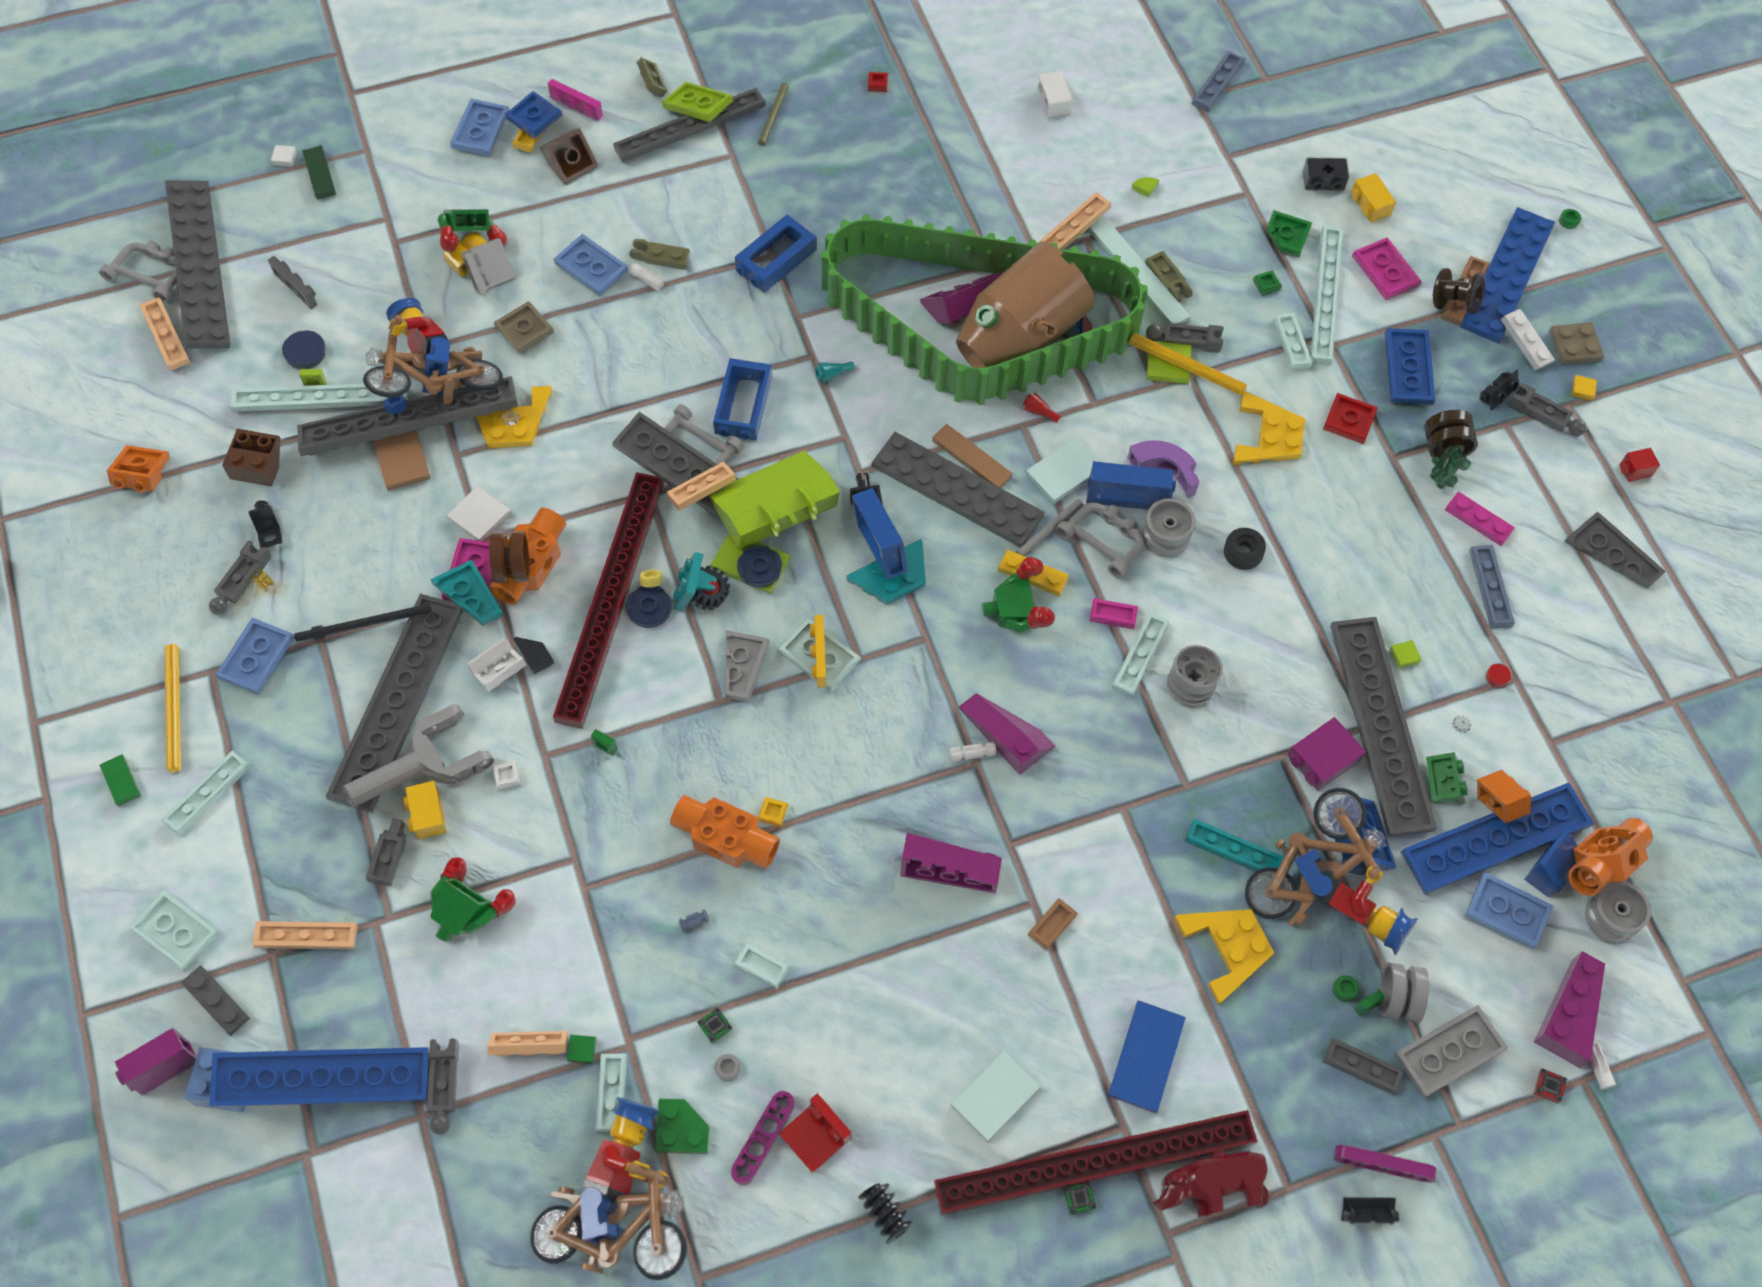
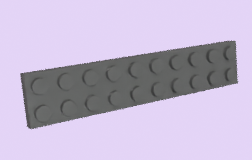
(197, 265)
(420, 413)
(397, 696)
(1383, 727)

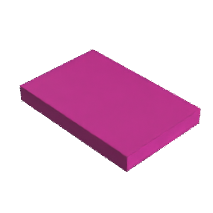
(1386, 268)
(478, 553)

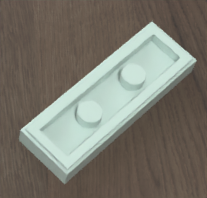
(1292, 341)
(611, 1085)

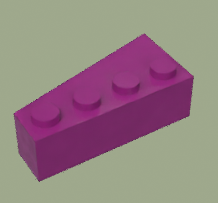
(949, 864)
(1573, 1014)

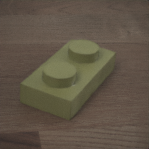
(652, 77)

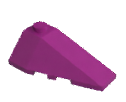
(956, 303)
(1013, 737)

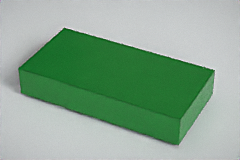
(120, 780)

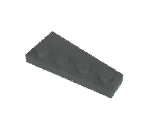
(1612, 548)

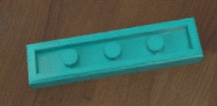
(1231, 847)

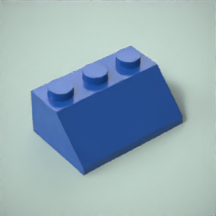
(1383, 856)

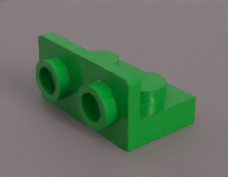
(1446, 779)

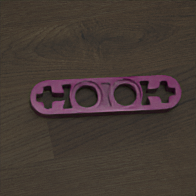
(762, 1137)
(1385, 1163)

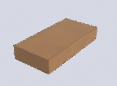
(1052, 924)

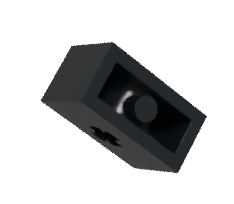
(1325, 174)

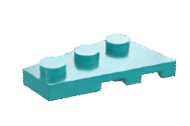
(469, 591)

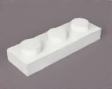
(1527, 339)

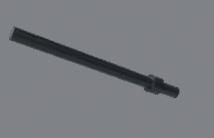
(319, 632)

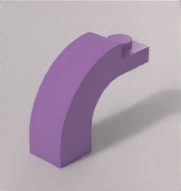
(1166, 456)

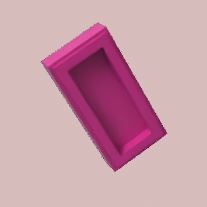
(1113, 613)

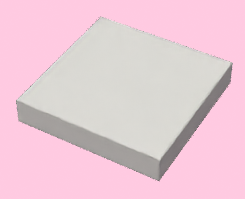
(479, 514)

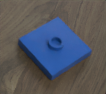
(533, 114)

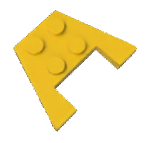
(1279, 432)
(521, 434)
(1236, 939)

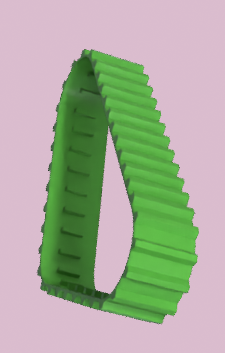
(983, 255)

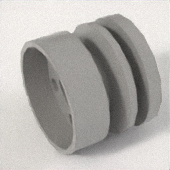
(1194, 675)

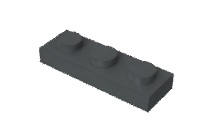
(293, 282)
(215, 1000)

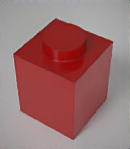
(1639, 464)

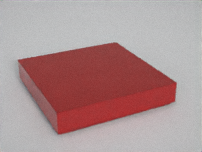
(1350, 418)

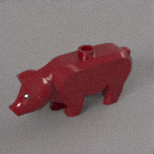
(1214, 1178)

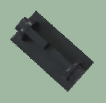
(1501, 389)
(1369, 1209)

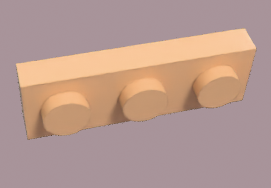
(701, 486)
(528, 1043)

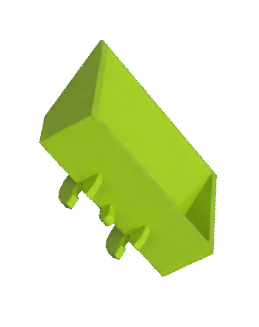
(775, 499)

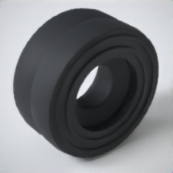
(1248, 537)

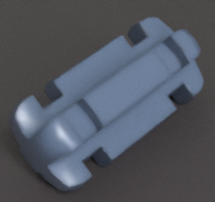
(694, 920)

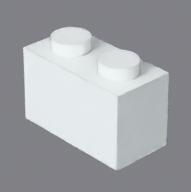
(1055, 94)

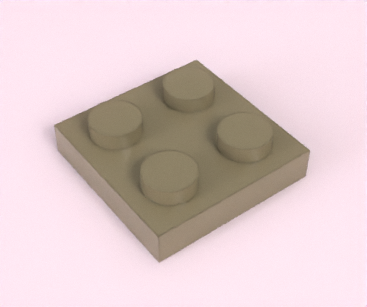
(523, 327)
(1576, 343)

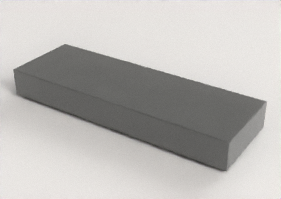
(1363, 1066)

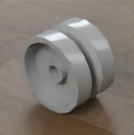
(1168, 527)
(1618, 912)
(1404, 992)

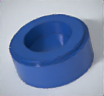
(395, 404)

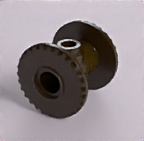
(1462, 290)

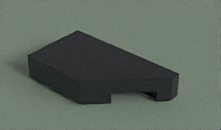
(534, 654)

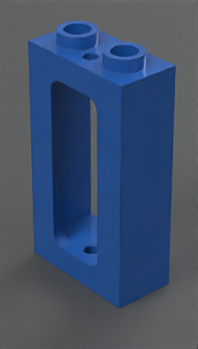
(767, 277)
(735, 372)
(1129, 485)
(880, 533)

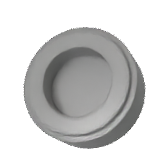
(727, 1067)

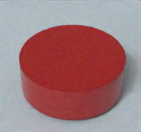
(1498, 675)

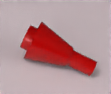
(1037, 406)

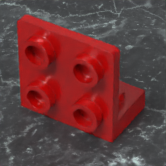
(816, 1134)

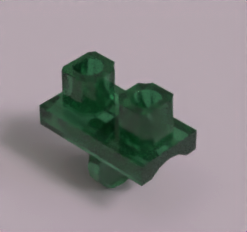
(1446, 467)

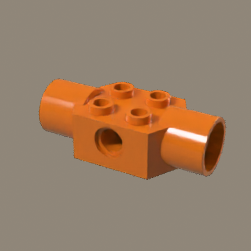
(543, 554)
(725, 832)
(1609, 855)

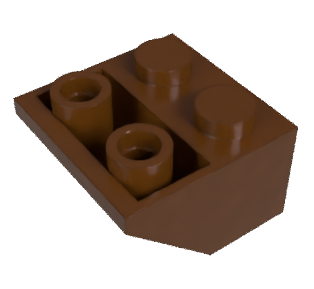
(253, 457)

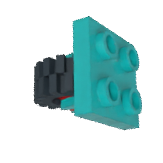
(700, 584)

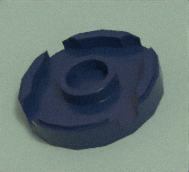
(304, 349)
(759, 566)
(648, 606)

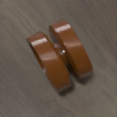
(509, 557)

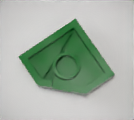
(1288, 232)
(680, 1128)

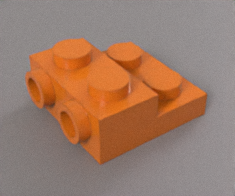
(137, 468)

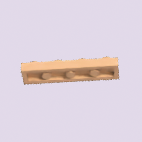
(1078, 221)
(164, 334)
(305, 935)

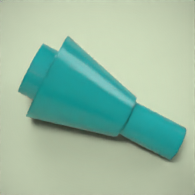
(827, 371)

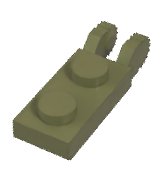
(660, 254)
(1169, 275)

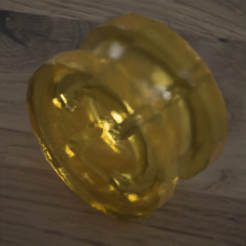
(262, 580)

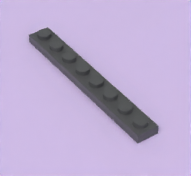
(685, 127)

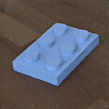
(479, 127)
(591, 264)
(255, 656)
(1509, 910)

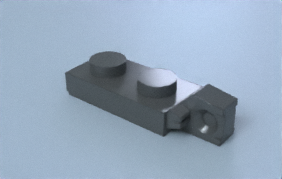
(387, 854)

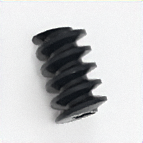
(885, 1211)

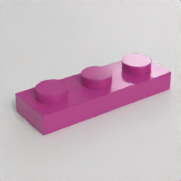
(575, 99)
(1479, 518)

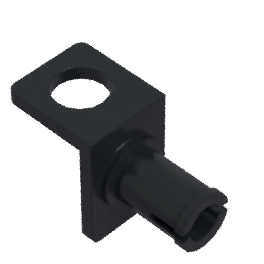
(863, 485)
(265, 524)

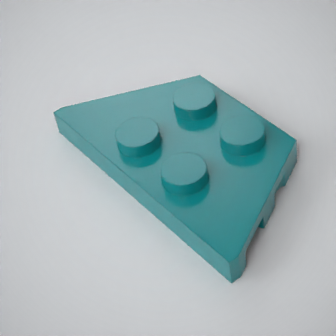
(889, 590)

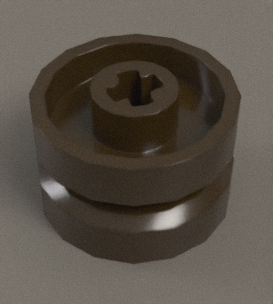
(1450, 429)

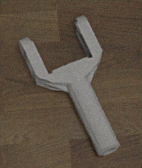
(420, 761)

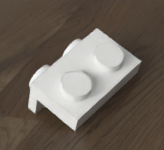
(496, 664)

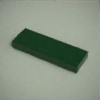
(319, 172)

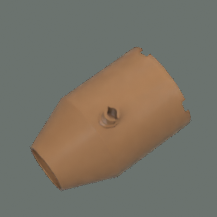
(1034, 304)

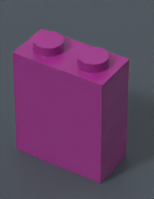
(1326, 754)
(155, 1062)

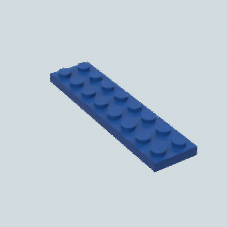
(1509, 273)
(1492, 842)
(318, 1077)

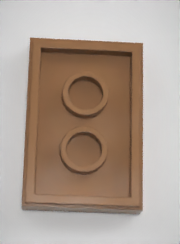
(401, 460)

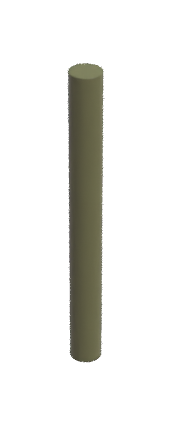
(773, 114)

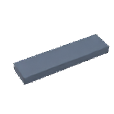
(1218, 81)
(1491, 586)

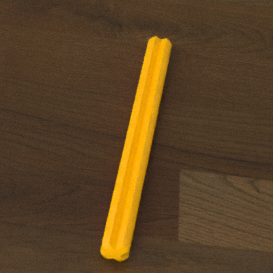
(1188, 364)
(172, 708)

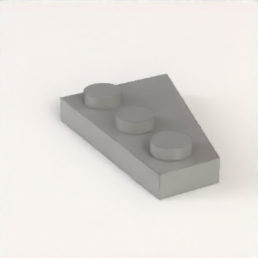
(743, 664)

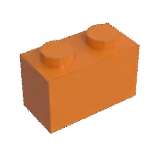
(1504, 796)

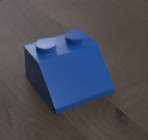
(1553, 865)

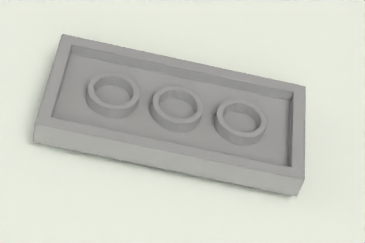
(1450, 1051)

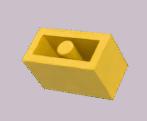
(1373, 197)
(425, 810)

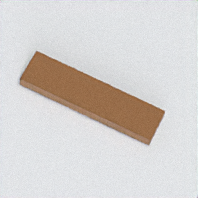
(1456, 310)
(971, 456)

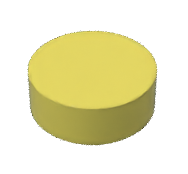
(650, 578)

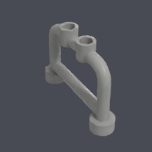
(151, 250)
(681, 418)
(1118, 567)

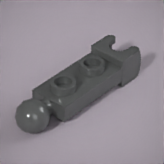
(1196, 336)
(1545, 410)
(239, 577)
(442, 1084)

